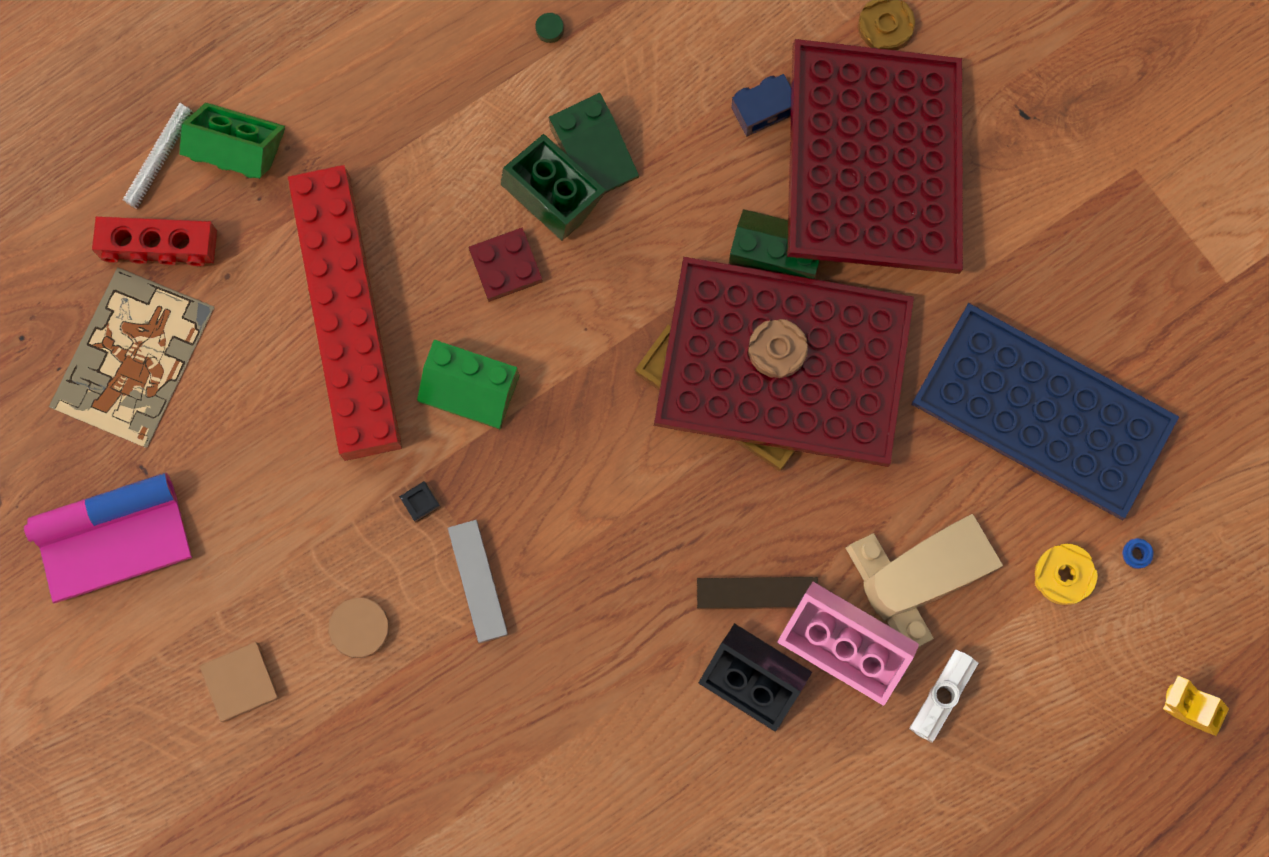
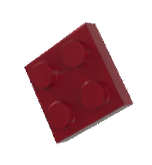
(505, 264)

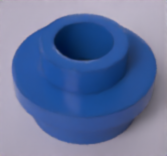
(1146, 550)

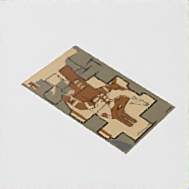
(131, 357)

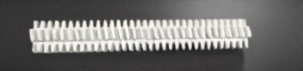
(159, 151)

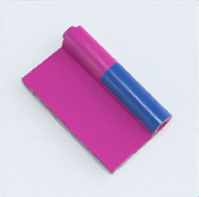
(110, 537)

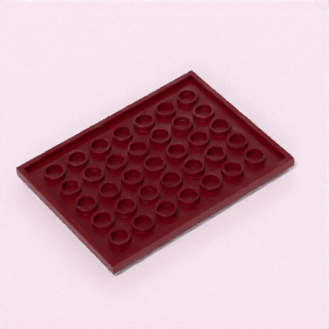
(876, 157)
(833, 406)

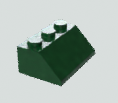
(552, 186)
(763, 244)

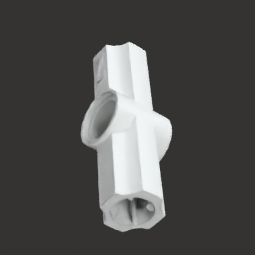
(933, 712)

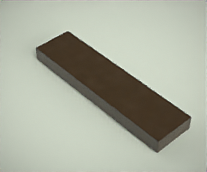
(752, 592)

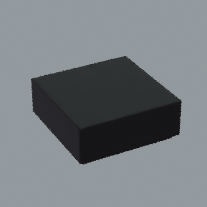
(420, 501)

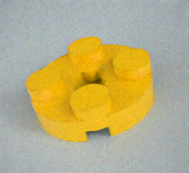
(1049, 581)

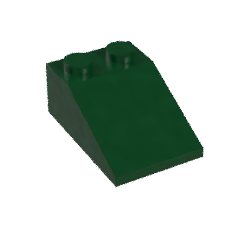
(594, 142)

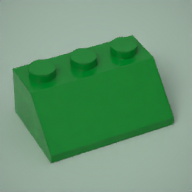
(230, 140)
(467, 384)

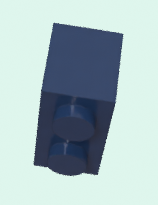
(763, 104)

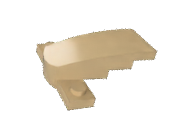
(922, 573)

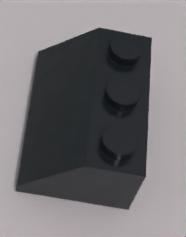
(755, 677)

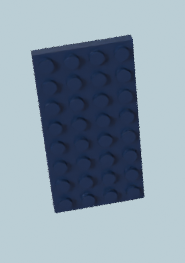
(1045, 411)

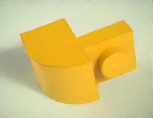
(1195, 707)

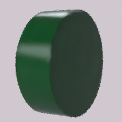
(549, 27)

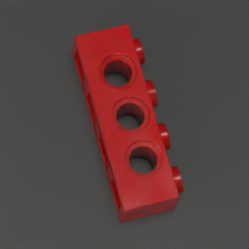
(112, 230)

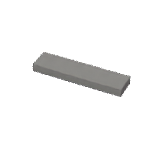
(477, 581)

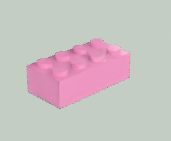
(848, 643)

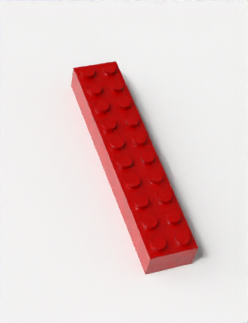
(344, 313)

